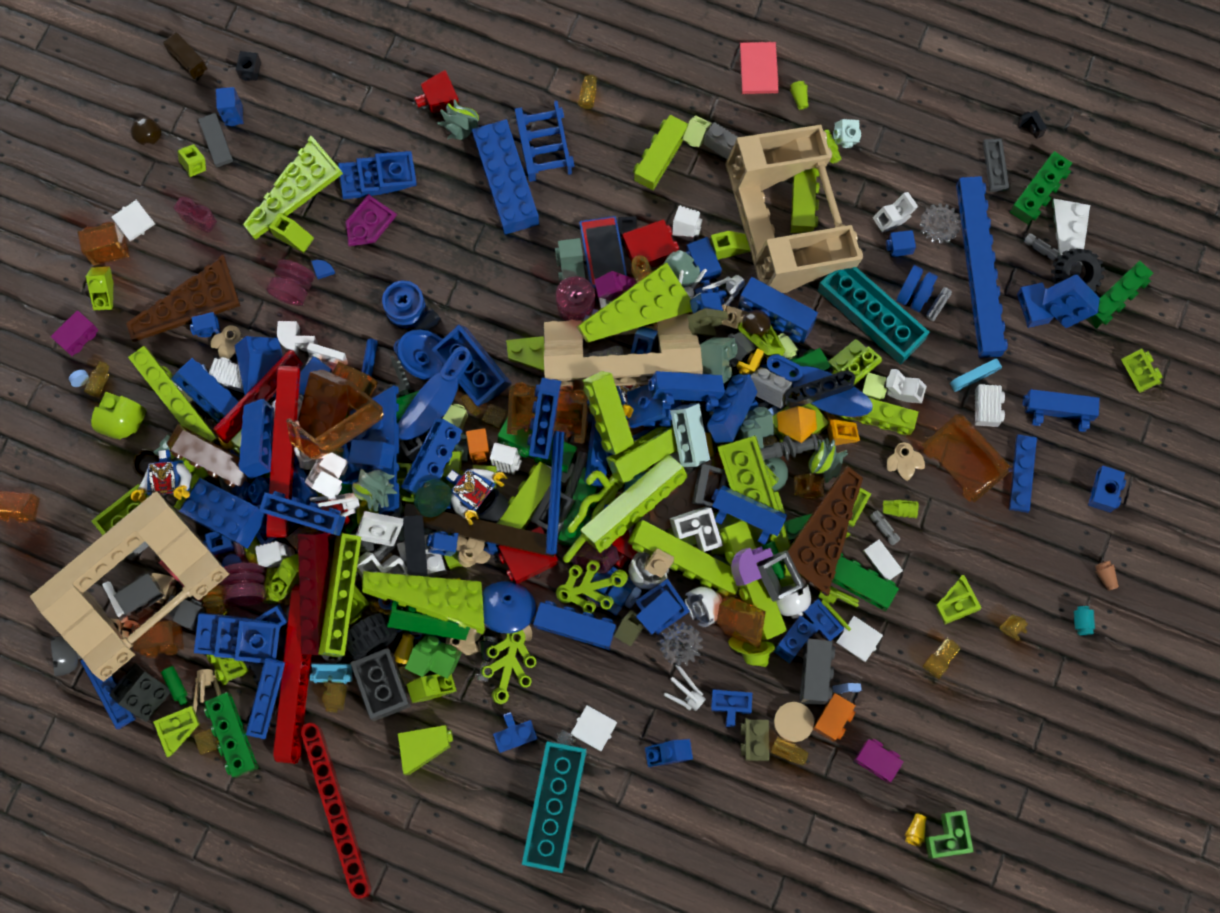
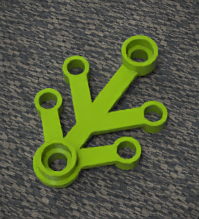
(588, 587)
(509, 662)

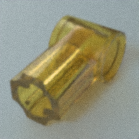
(939, 661)

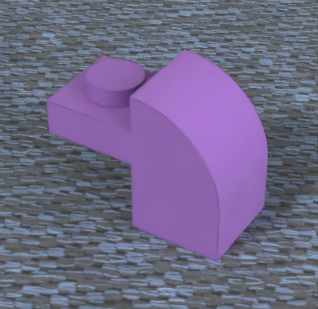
(745, 567)

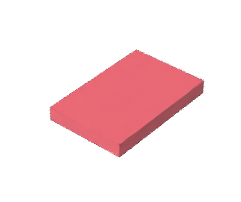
(759, 68)

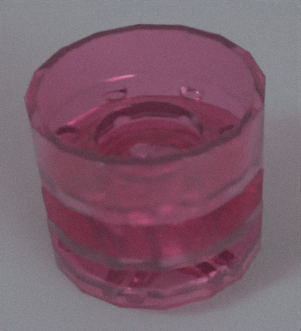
(290, 282)
(572, 308)
(244, 585)

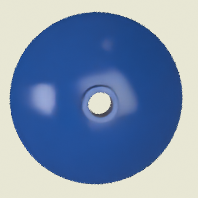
(418, 346)
(509, 615)

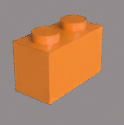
(478, 446)
(834, 718)

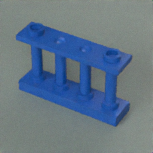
(526, 136)

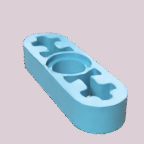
(975, 375)

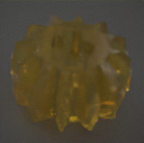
(214, 601)

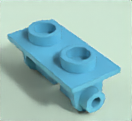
(329, 671)

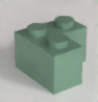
(570, 259)
(716, 356)
(758, 423)

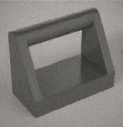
(701, 482)
(542, 511)
(770, 579)

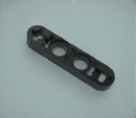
(821, 391)

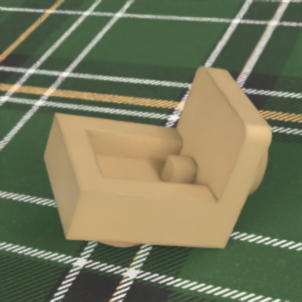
(658, 563)

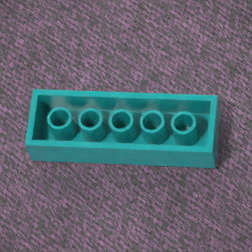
(874, 312)
(554, 807)

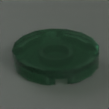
(433, 498)

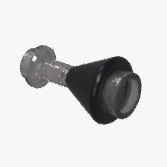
(483, 645)

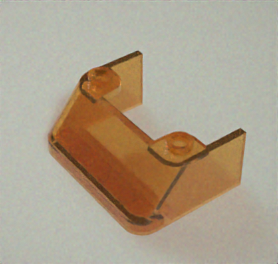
(367, 415)

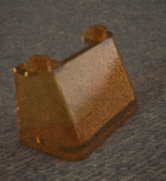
(571, 412)
(967, 457)

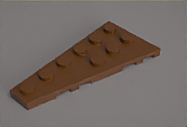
(200, 294)
(681, 497)
(823, 536)

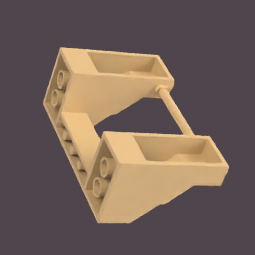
(794, 259)
(566, 363)
(78, 613)

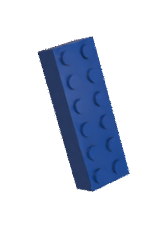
(505, 177)

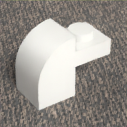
(895, 214)
(290, 339)
(905, 389)

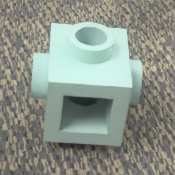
(847, 133)

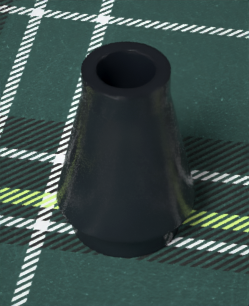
(428, 320)

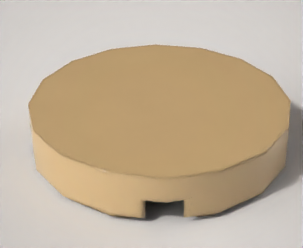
(793, 722)

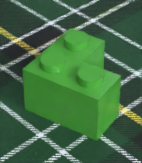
(433, 656)
(955, 838)

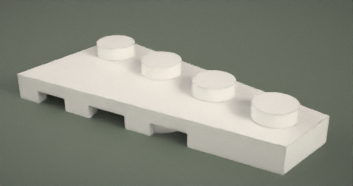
(1071, 227)

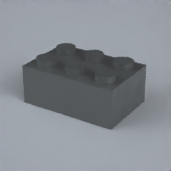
(816, 672)
(380, 684)

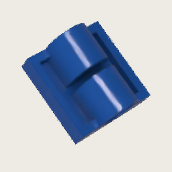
(618, 594)

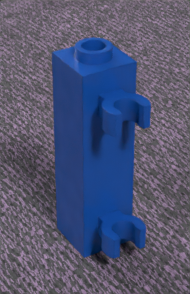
(686, 386)
(1061, 405)
(748, 510)

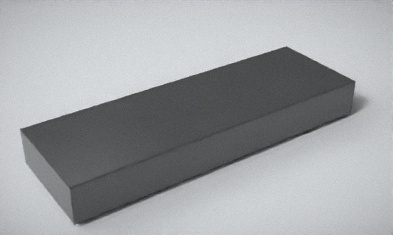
(215, 140)
(995, 165)

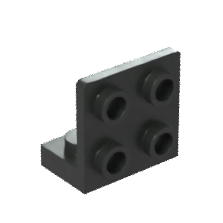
(404, 387)
(139, 692)

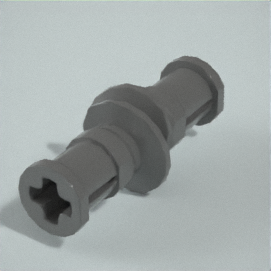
(789, 447)

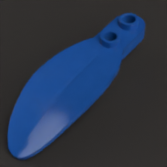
(434, 397)
(847, 403)

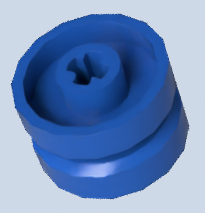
(918, 289)
(403, 303)

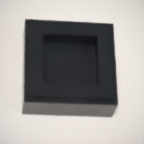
(626, 224)

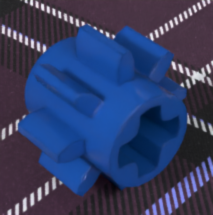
(241, 492)

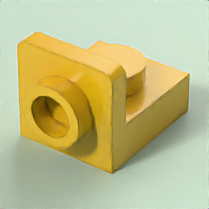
(754, 361)

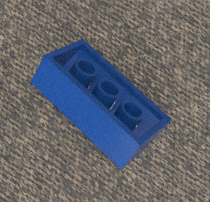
(483, 377)

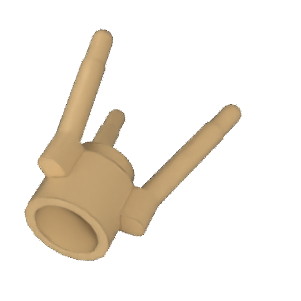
(204, 680)

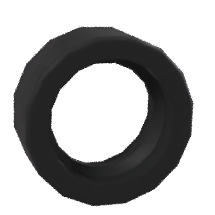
(492, 507)

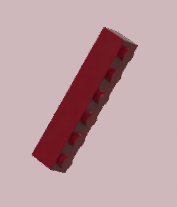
(313, 587)

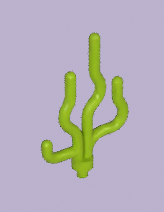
(605, 496)

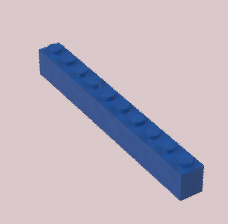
(980, 267)

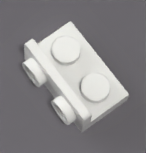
(327, 356)

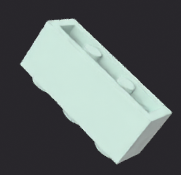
(690, 435)

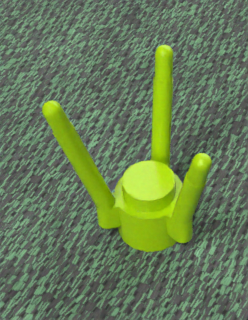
(833, 595)

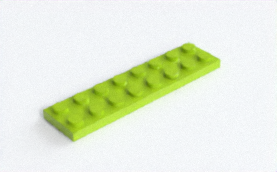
(750, 477)

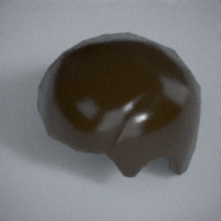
(145, 131)
(756, 322)
(142, 460)

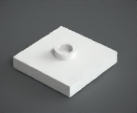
(379, 528)

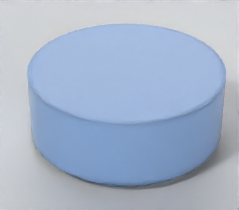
(79, 378)

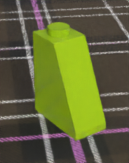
(422, 746)

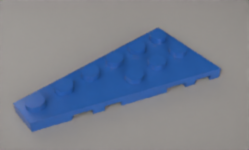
(386, 431)

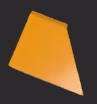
(797, 422)
(841, 430)

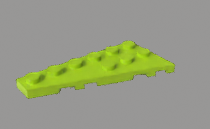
(295, 186)
(647, 302)
(437, 597)

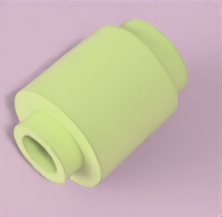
(791, 349)

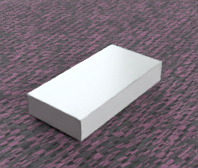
(882, 560)
(111, 592)

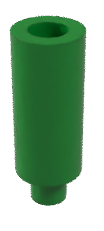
(778, 567)
(175, 685)

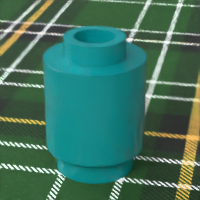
(1084, 620)

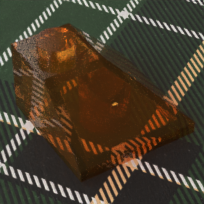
(741, 621)

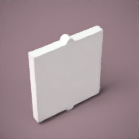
(133, 220)
(860, 640)
(594, 728)

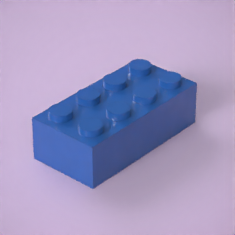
(785, 313)
(223, 513)

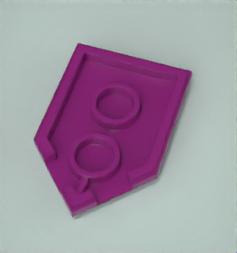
(368, 222)

